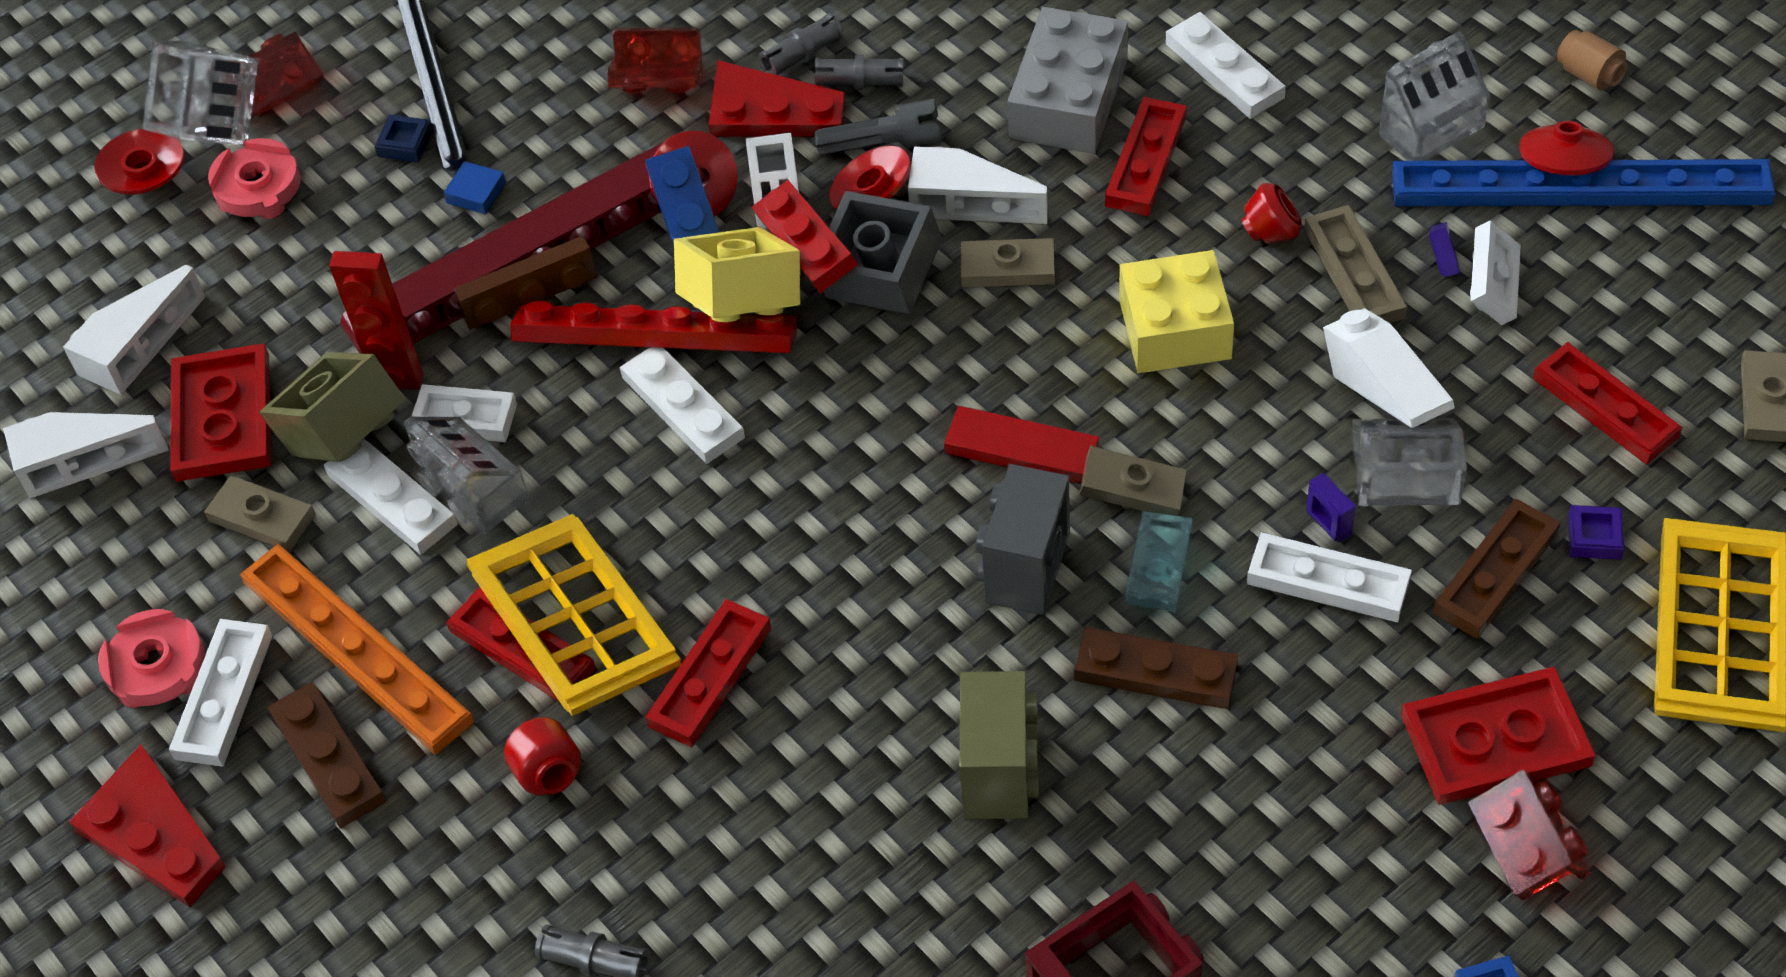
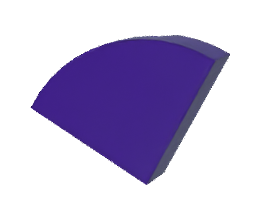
(1444, 249)

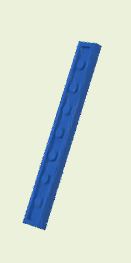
(1615, 185)

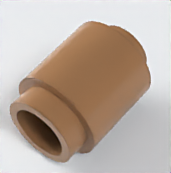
(1592, 59)

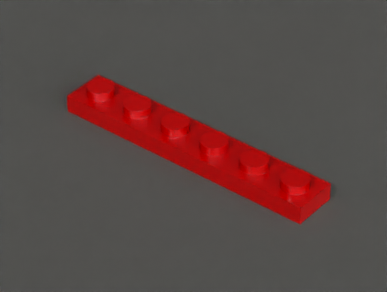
(651, 328)

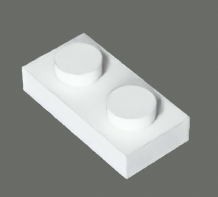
(1495, 273)
(483, 410)

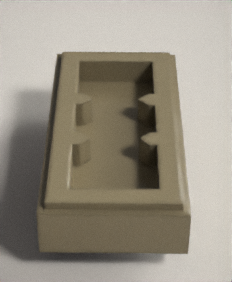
(1007, 262)
(1764, 395)
(1132, 482)
(260, 513)

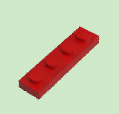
(376, 314)

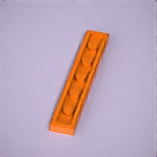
(357, 649)

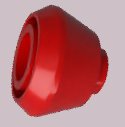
(1271, 215)

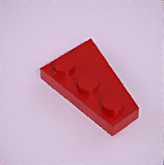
(768, 104)
(150, 830)

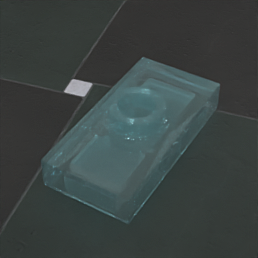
(1159, 561)

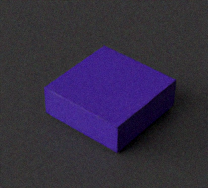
(1330, 508)
(1595, 532)

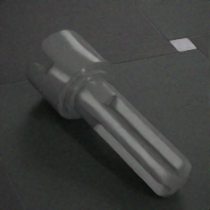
(903, 127)

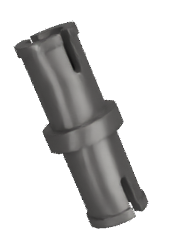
(801, 45)
(859, 72)
(591, 953)

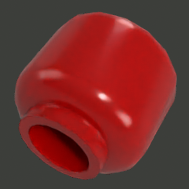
(542, 756)

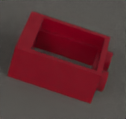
(1106, 918)

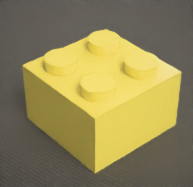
(737, 273)
(1176, 311)

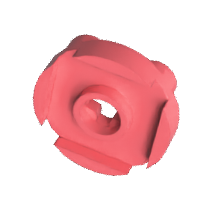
(259, 197)
(157, 682)

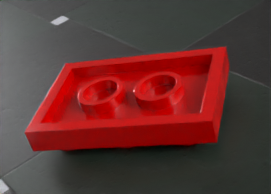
(217, 412)
(1494, 731)

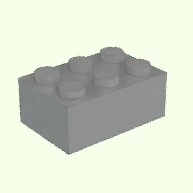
(1068, 80)

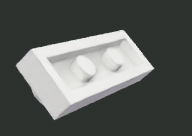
(1225, 65)
(682, 403)
(393, 497)
(1329, 577)
(221, 692)

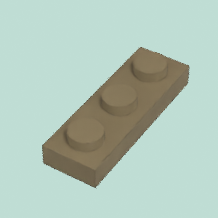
(1354, 264)

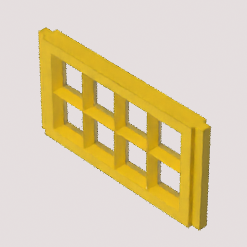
(616, 678)
(1720, 707)

